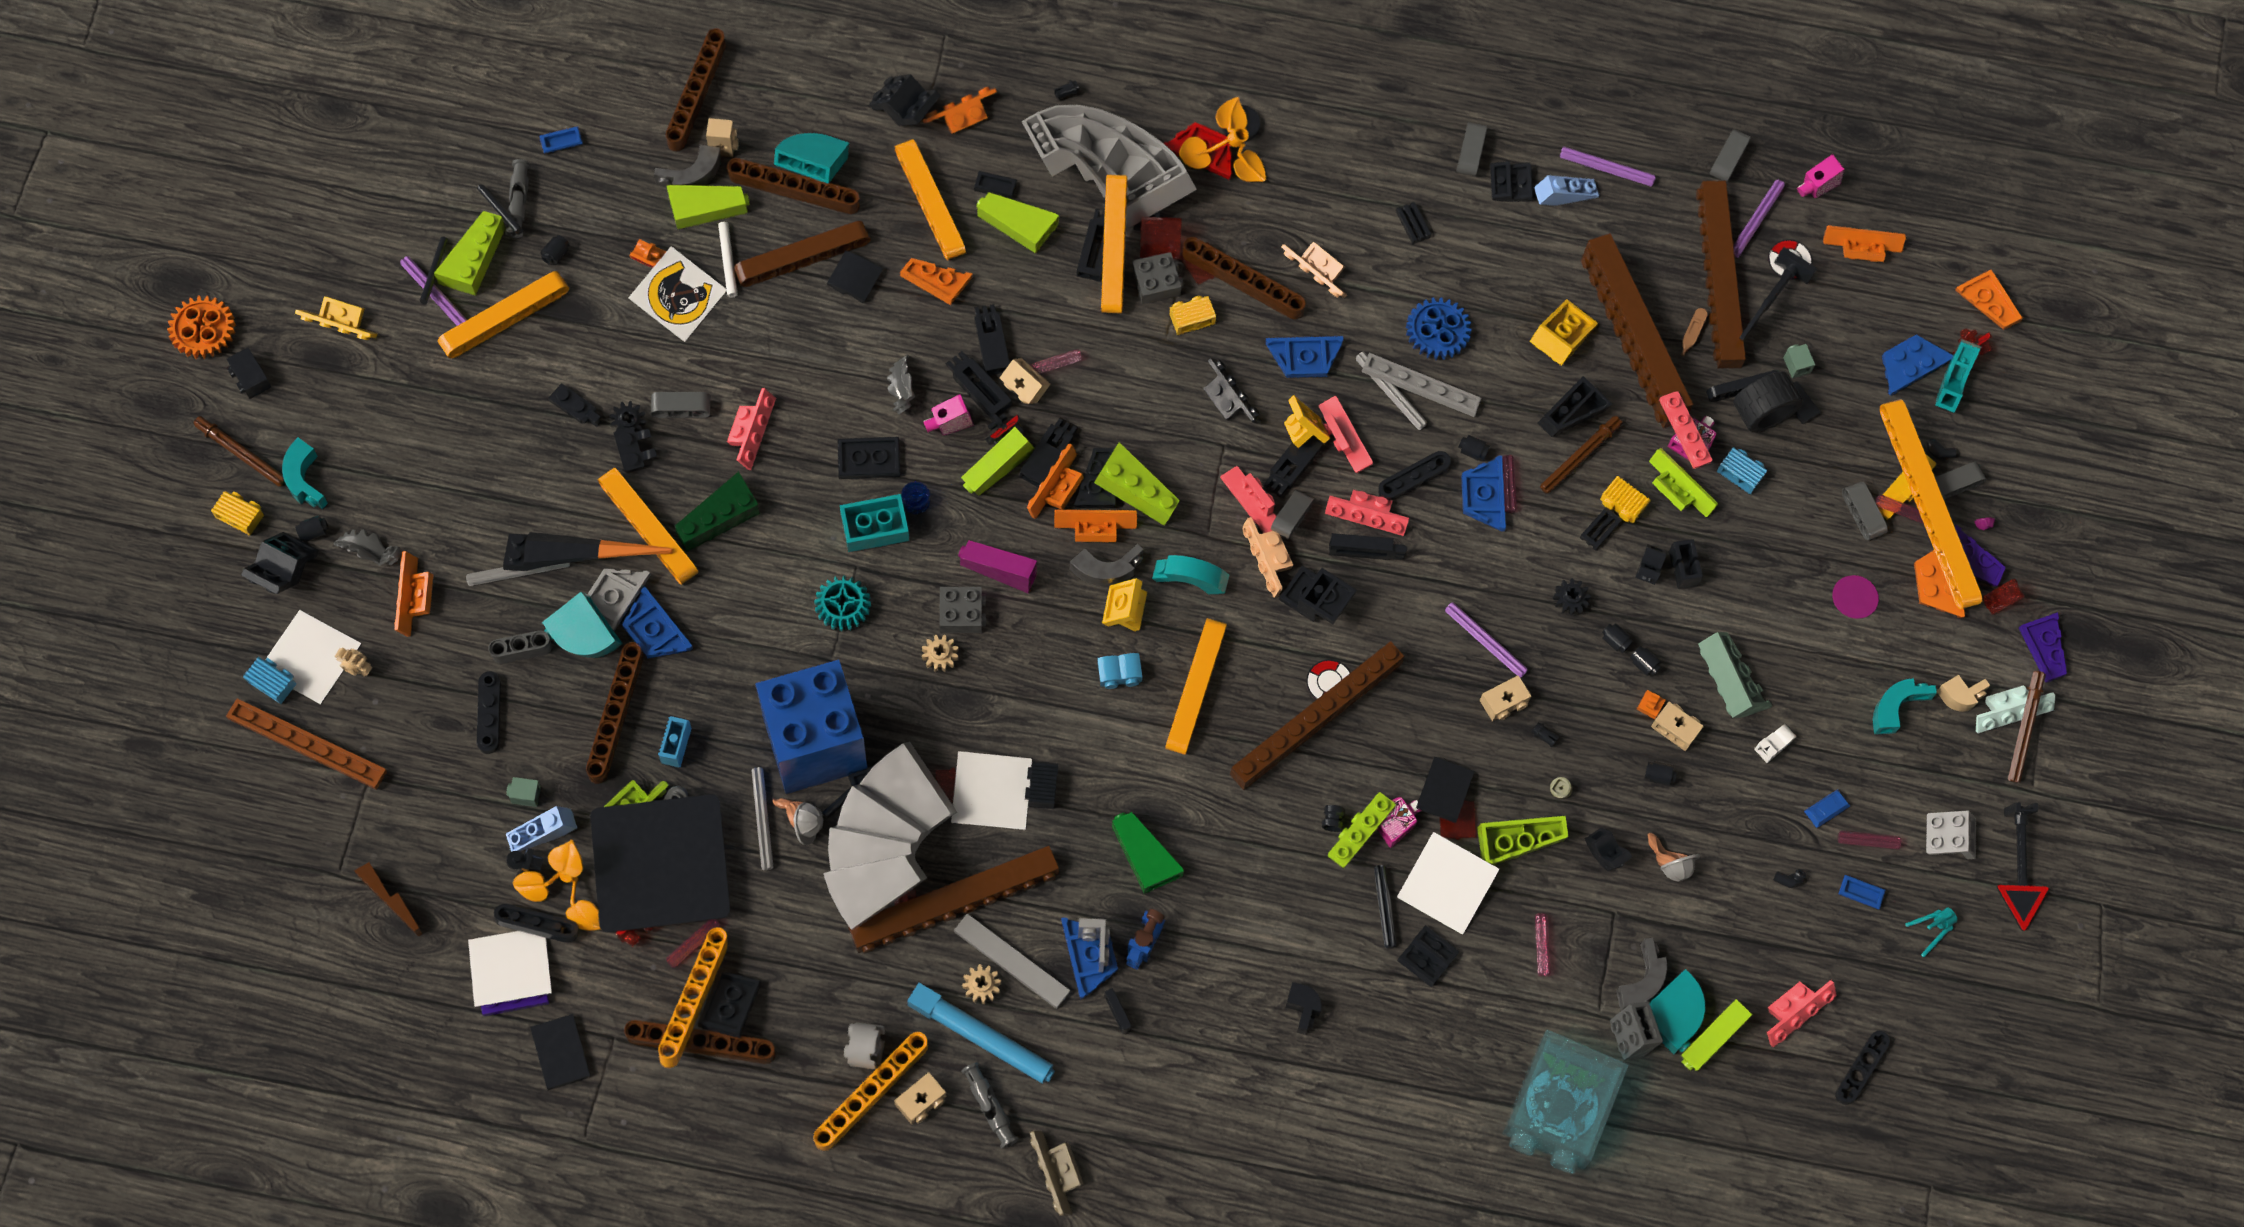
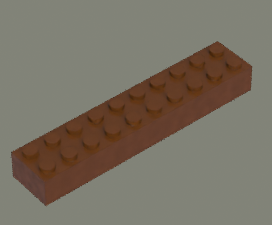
(1633, 324)

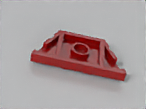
(1220, 158)

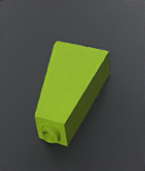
(705, 204)
(1018, 220)
(998, 462)
(1715, 1036)

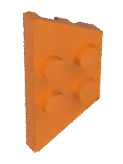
(1933, 587)

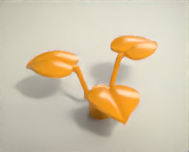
(1231, 117)
(569, 864)

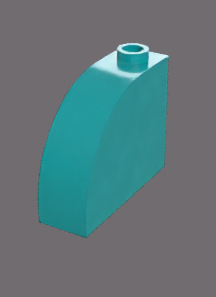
(812, 155)
(582, 628)
(1679, 1011)

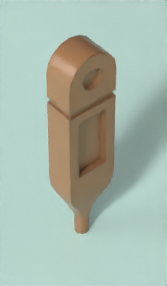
(1694, 329)

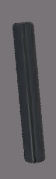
(1385, 906)

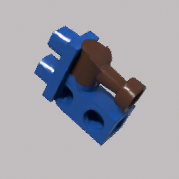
(1145, 939)

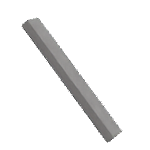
(1421, 384)
(1012, 961)

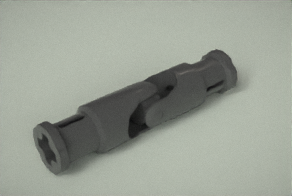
(518, 181)
(986, 1098)

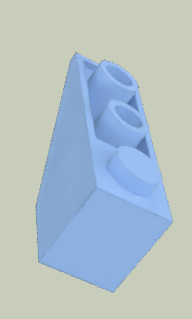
(1564, 190)
(542, 829)

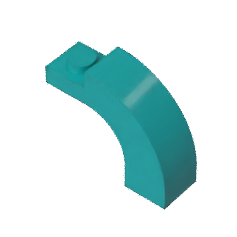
(1956, 375)
(294, 466)
(1192, 571)
(1886, 711)

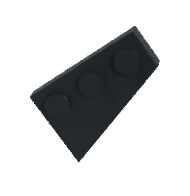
(1090, 493)

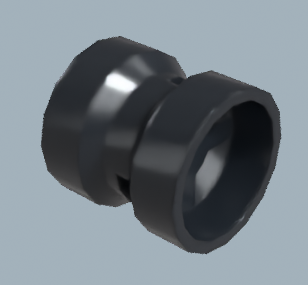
(1333, 818)

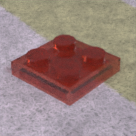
(1160, 236)

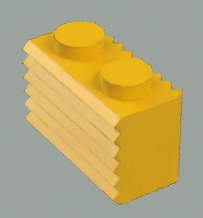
(1192, 315)
(1624, 500)
(237, 512)

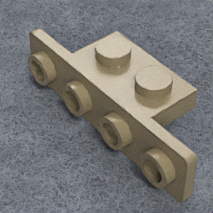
(1059, 1170)

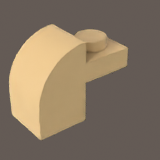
(1959, 696)

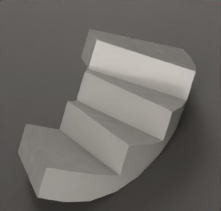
(1110, 146)
(880, 833)

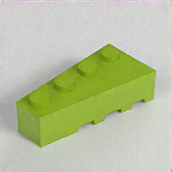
(471, 256)
(1136, 485)
(1516, 838)

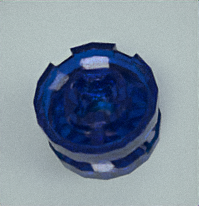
(915, 497)

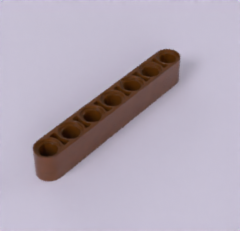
(695, 98)
(786, 179)
(802, 253)
(1248, 286)
(614, 722)
(709, 1047)

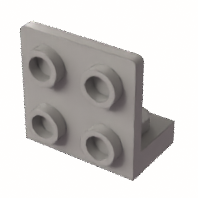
(1951, 833)
(1095, 929)

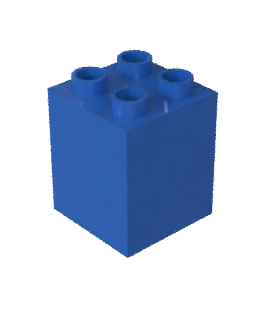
(812, 726)

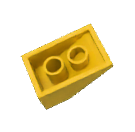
(1563, 332)

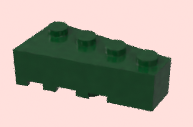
(718, 513)

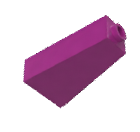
(999, 565)

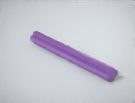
(1607, 166)
(1757, 217)
(441, 300)
(1486, 639)

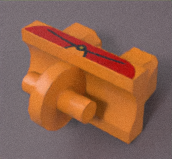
(647, 253)

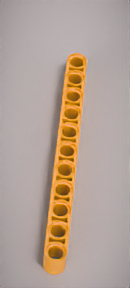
(1930, 504)

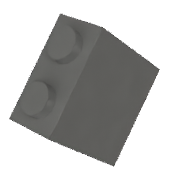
(1157, 278)
(962, 610)
(1636, 1030)

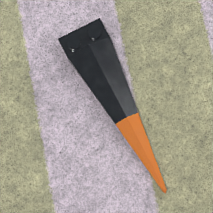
(543, 550)

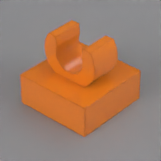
(1651, 704)

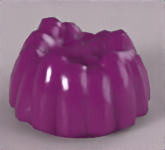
(1985, 523)

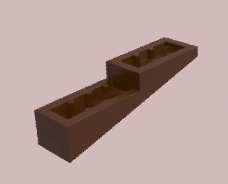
(395, 902)

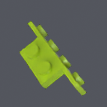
(1679, 485)
(634, 794)
(1360, 831)

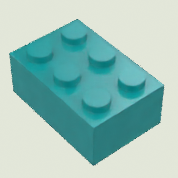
(874, 523)

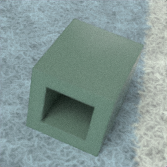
(1799, 360)
(524, 791)

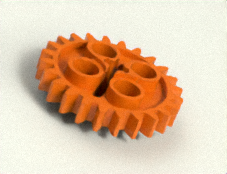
(219, 329)

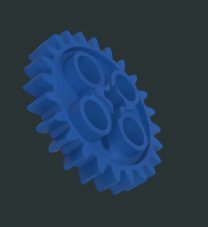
(1432, 343)

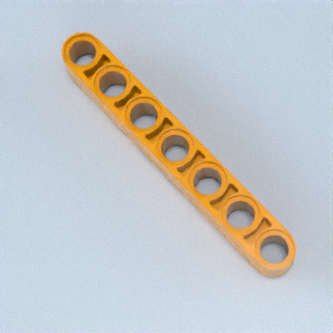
(930, 199)
(1114, 244)
(503, 314)
(647, 525)
(1196, 686)
(693, 1006)
(865, 1100)

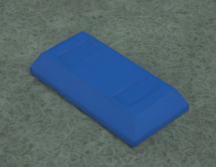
(561, 140)
(1827, 808)
(1861, 892)

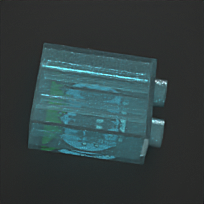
(1564, 1102)

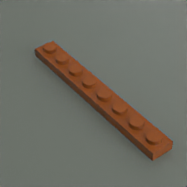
(306, 744)

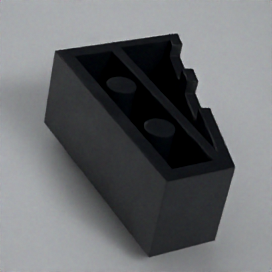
(1576, 406)

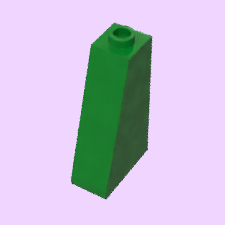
(1146, 856)

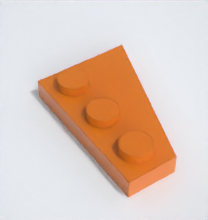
(940, 282)
(1991, 299)

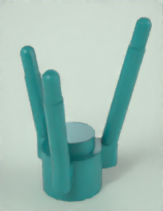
(1942, 919)

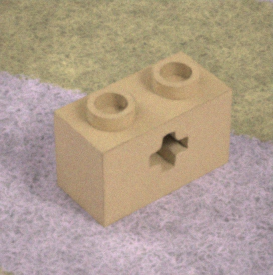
(723, 135)
(1034, 383)
(1512, 689)
(1681, 735)
(925, 1087)

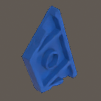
(1305, 354)
(1911, 362)
(1485, 493)
(653, 628)
(1085, 959)

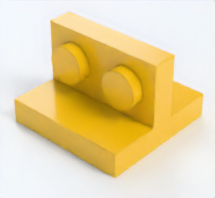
(1304, 423)
(1125, 604)

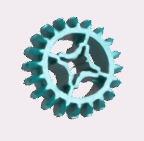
(834, 602)

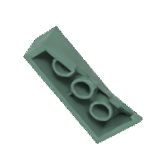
(1732, 676)

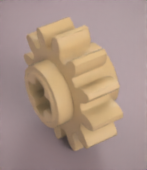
(930, 653)
(353, 661)
(984, 992)

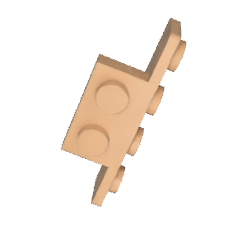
(1319, 263)
(1270, 554)

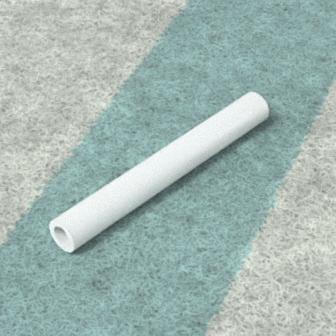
(727, 259)

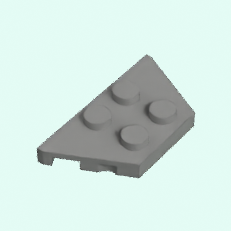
(616, 592)

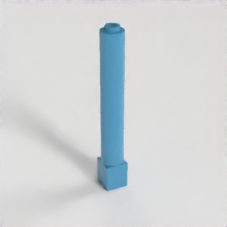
(933, 1006)

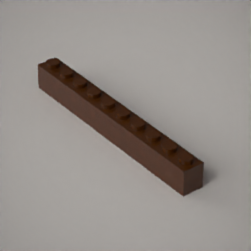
(1721, 274)
(1316, 715)
(955, 899)

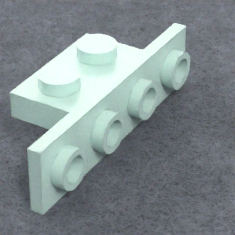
(2009, 708)

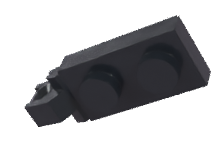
(574, 405)

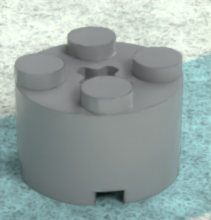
(865, 1045)

